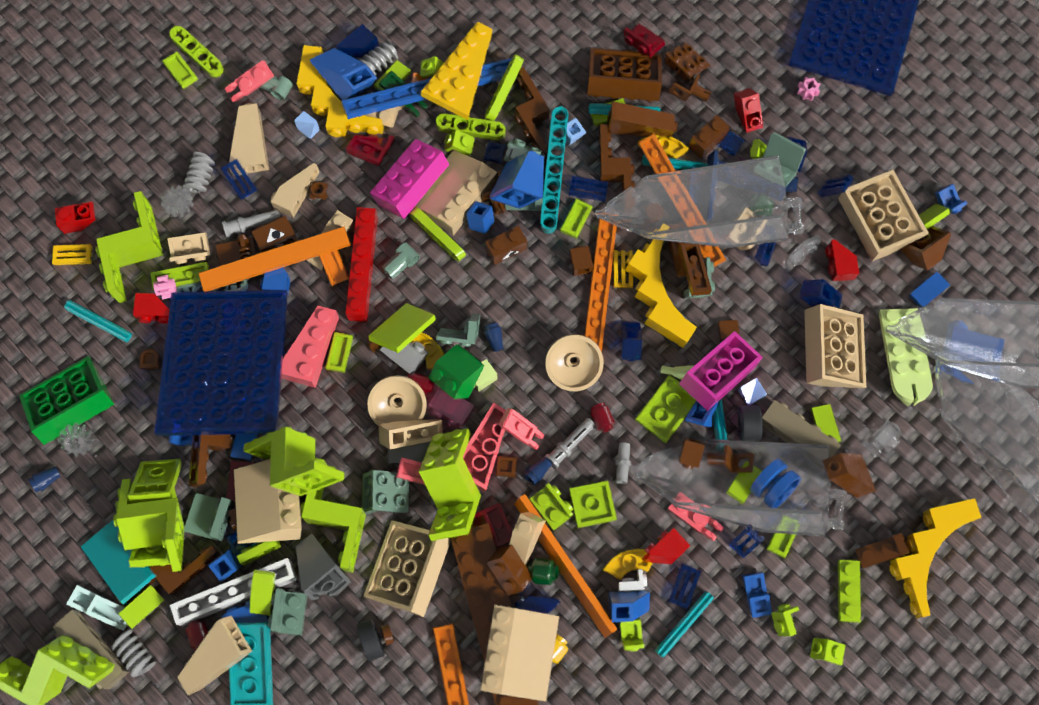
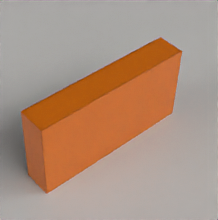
(334, 267)

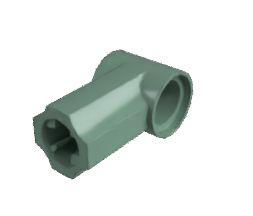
(278, 87)
(403, 257)

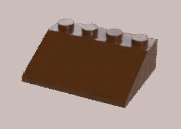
(624, 74)

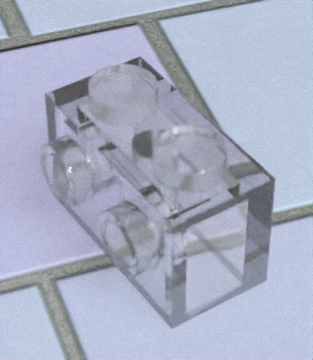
(883, 439)

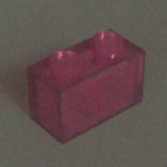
(453, 410)

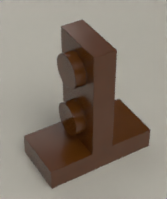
(882, 550)

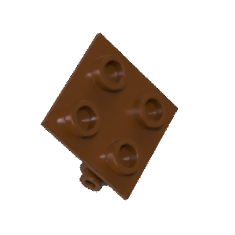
(687, 61)
(235, 250)

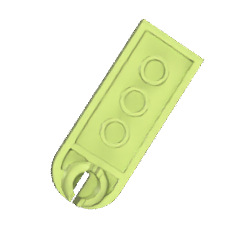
(906, 365)

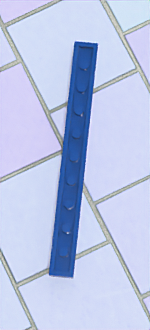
(410, 93)

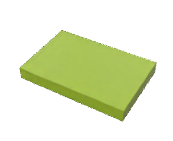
(402, 328)
(666, 409)

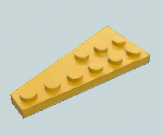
(459, 76)

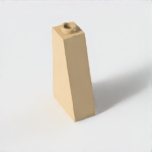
(249, 140)
(214, 656)

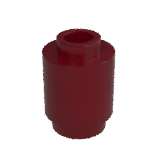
(424, 382)
(602, 417)
(196, 633)

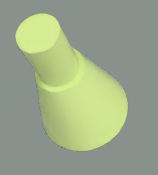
(678, 372)

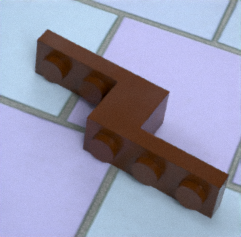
(532, 111)
(613, 168)
(690, 263)
(200, 455)
(176, 580)

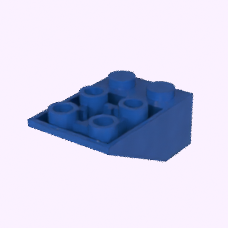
(344, 73)

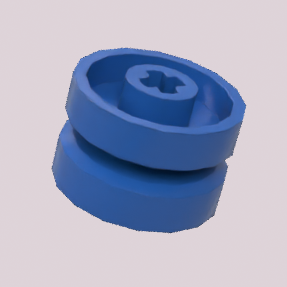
(775, 484)

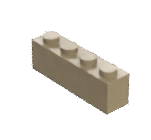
(794, 428)
(78, 628)

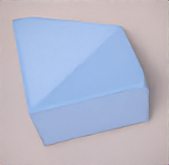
(307, 124)
(574, 131)
(752, 392)

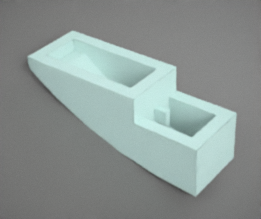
(97, 607)

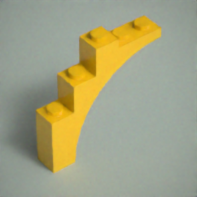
(326, 103)
(662, 314)
(923, 545)

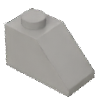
(409, 357)

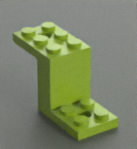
(128, 248)
(293, 461)
(153, 482)
(450, 484)
(339, 517)
(150, 525)
(50, 669)

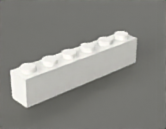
(228, 594)

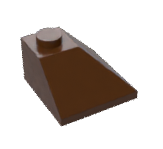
(928, 249)

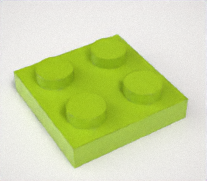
(593, 504)

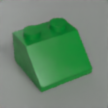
(456, 372)

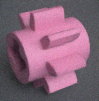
(808, 88)
(164, 286)

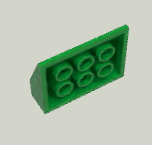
(65, 399)

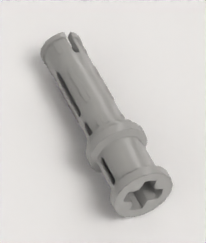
(242, 224)
(563, 449)

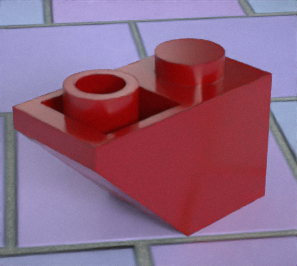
(748, 109)
(75, 217)
(842, 262)
(150, 308)
(668, 549)

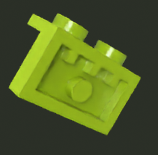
(552, 506)
(257, 551)

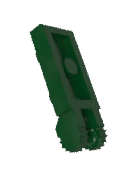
(392, 80)

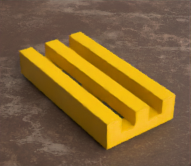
(71, 260)
(623, 284)

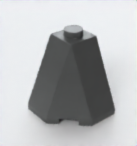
(318, 570)

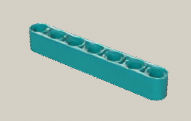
(554, 161)

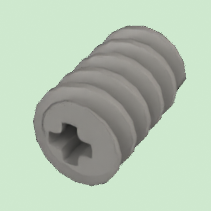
(380, 56)
(198, 173)
(131, 654)

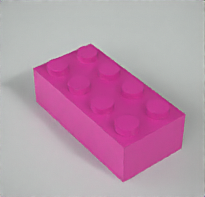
(409, 178)
(720, 370)

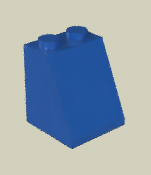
(520, 181)

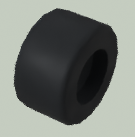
(749, 423)

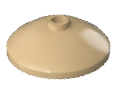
(578, 374)
(384, 408)

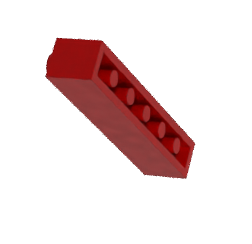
(362, 265)

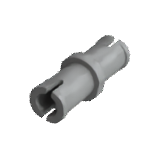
(623, 463)

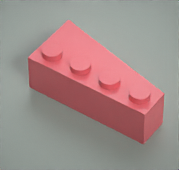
(309, 350)
(484, 447)

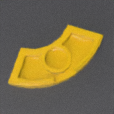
(671, 146)
(432, 347)
(627, 562)

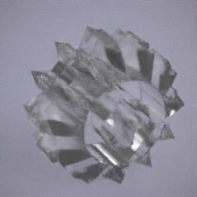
(169, 201)
(84, 439)

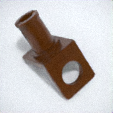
(694, 89)
(496, 205)
(731, 460)

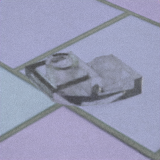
(801, 251)

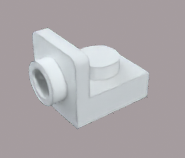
(629, 584)

